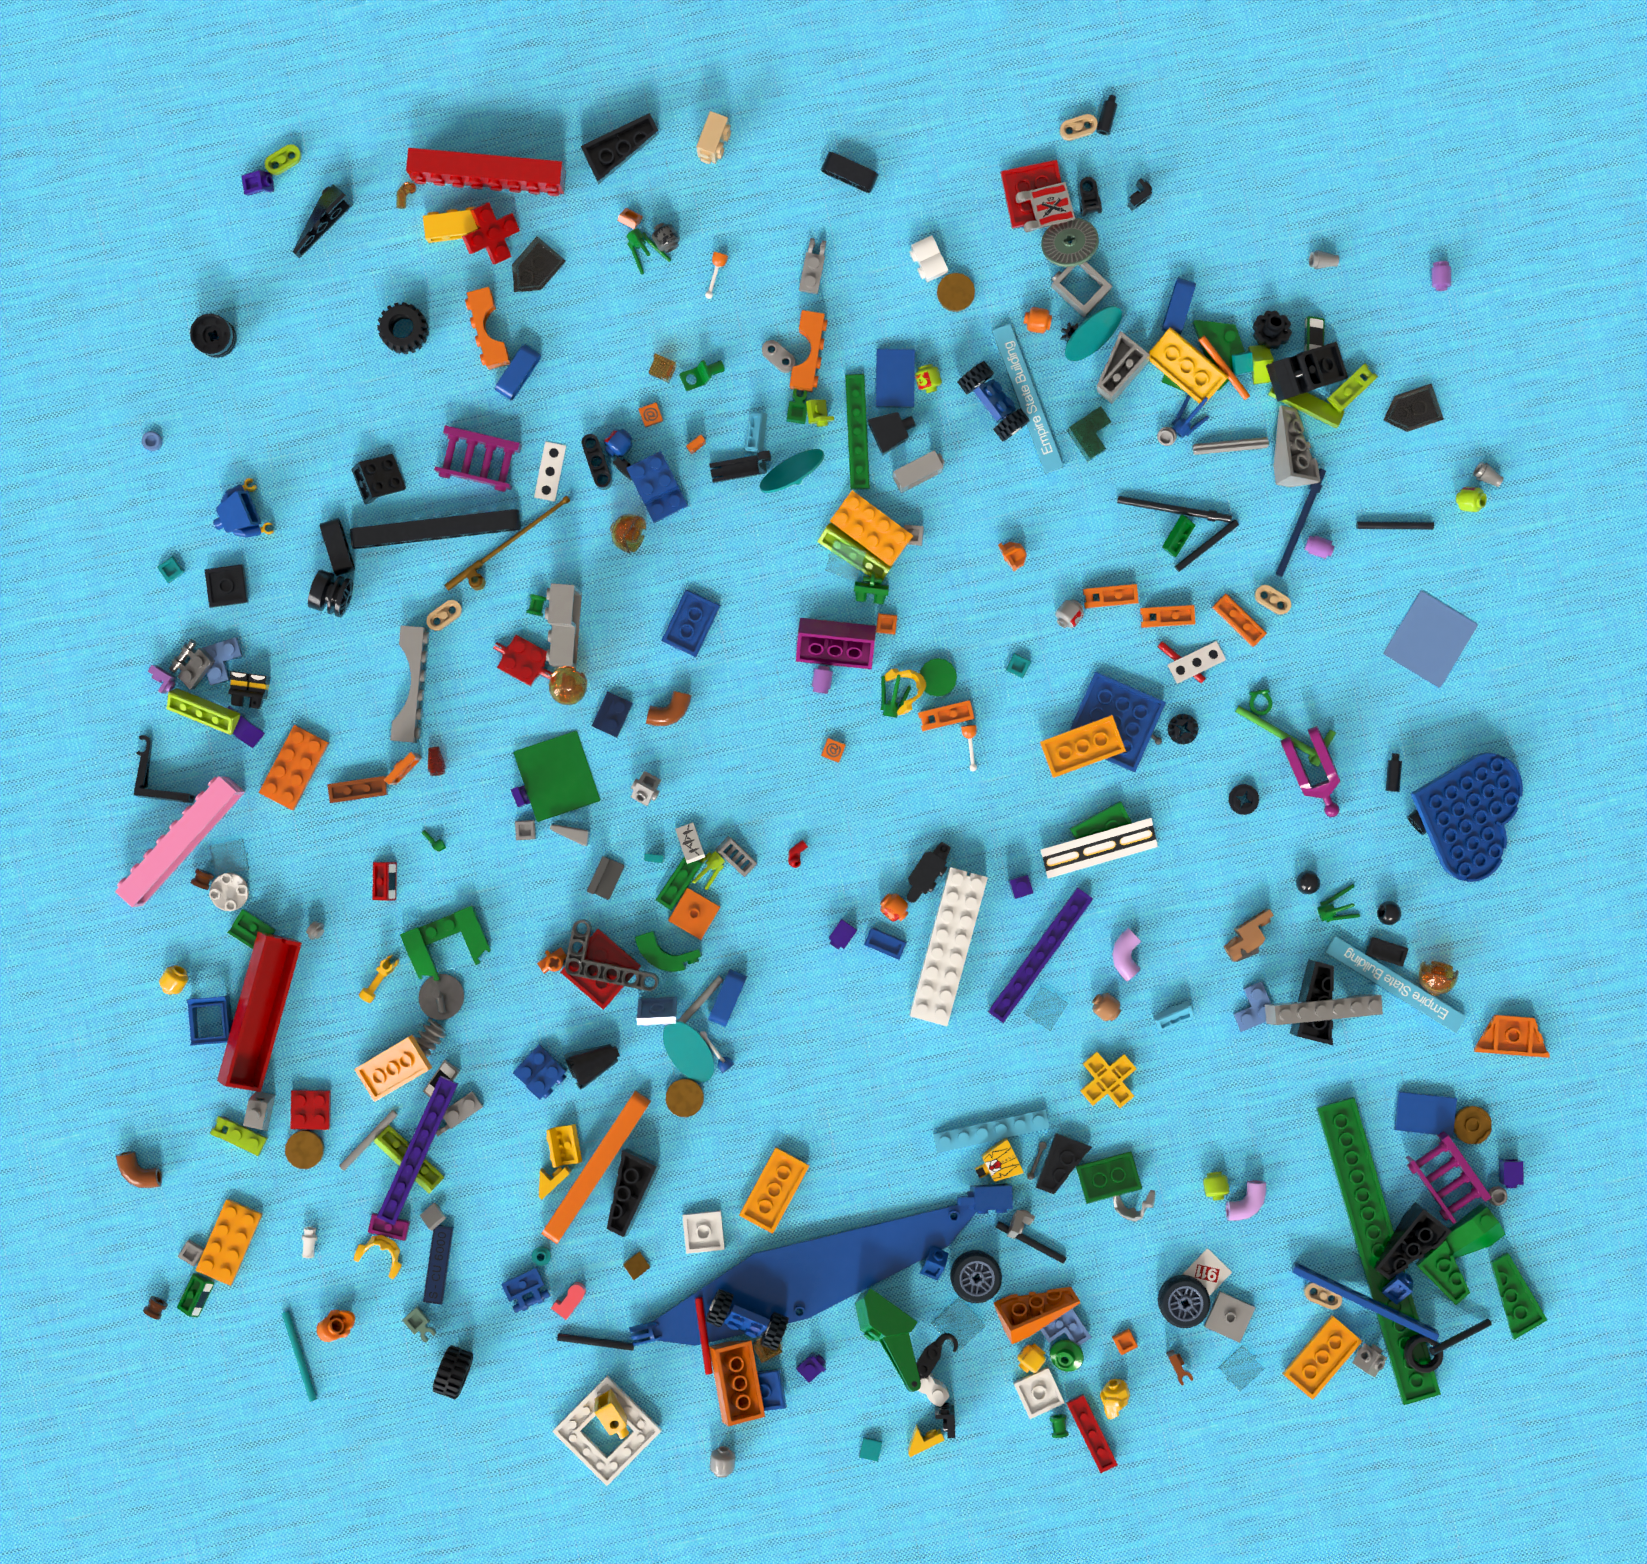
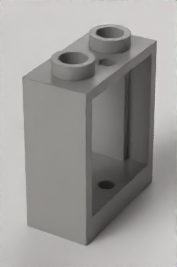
(1082, 309)
(918, 471)

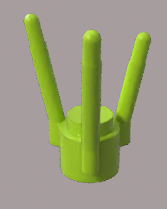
(714, 862)

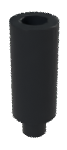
(1107, 116)
(1393, 773)

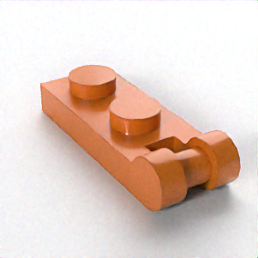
(1111, 596)
(1168, 616)
(947, 715)

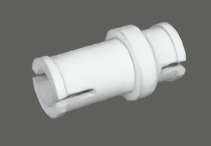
(309, 1242)

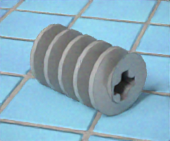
(430, 1037)

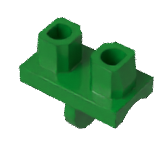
(862, 588)

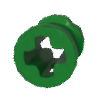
(536, 605)
(1059, 1426)

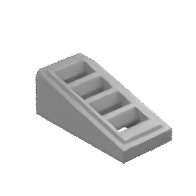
(578, 835)
(727, 841)

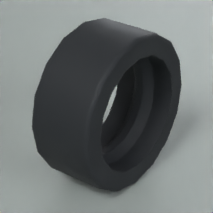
(1424, 1368)

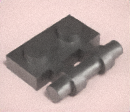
(196, 668)

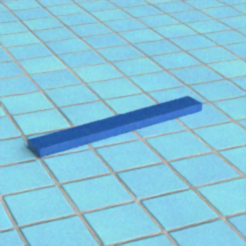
(1365, 1301)

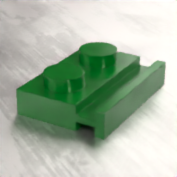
(247, 926)

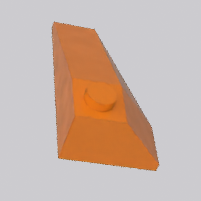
(1030, 1313)

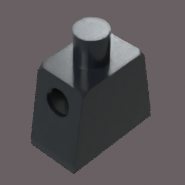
(890, 431)

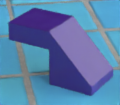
(247, 731)

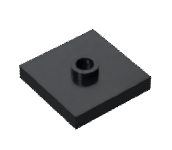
(226, 586)

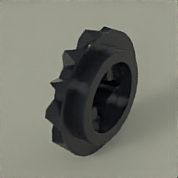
(1174, 731)
(1252, 796)

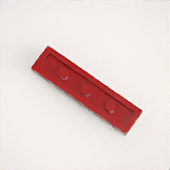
(1091, 1433)

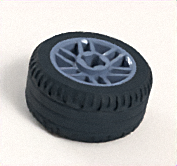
(983, 1287)
(1190, 1312)

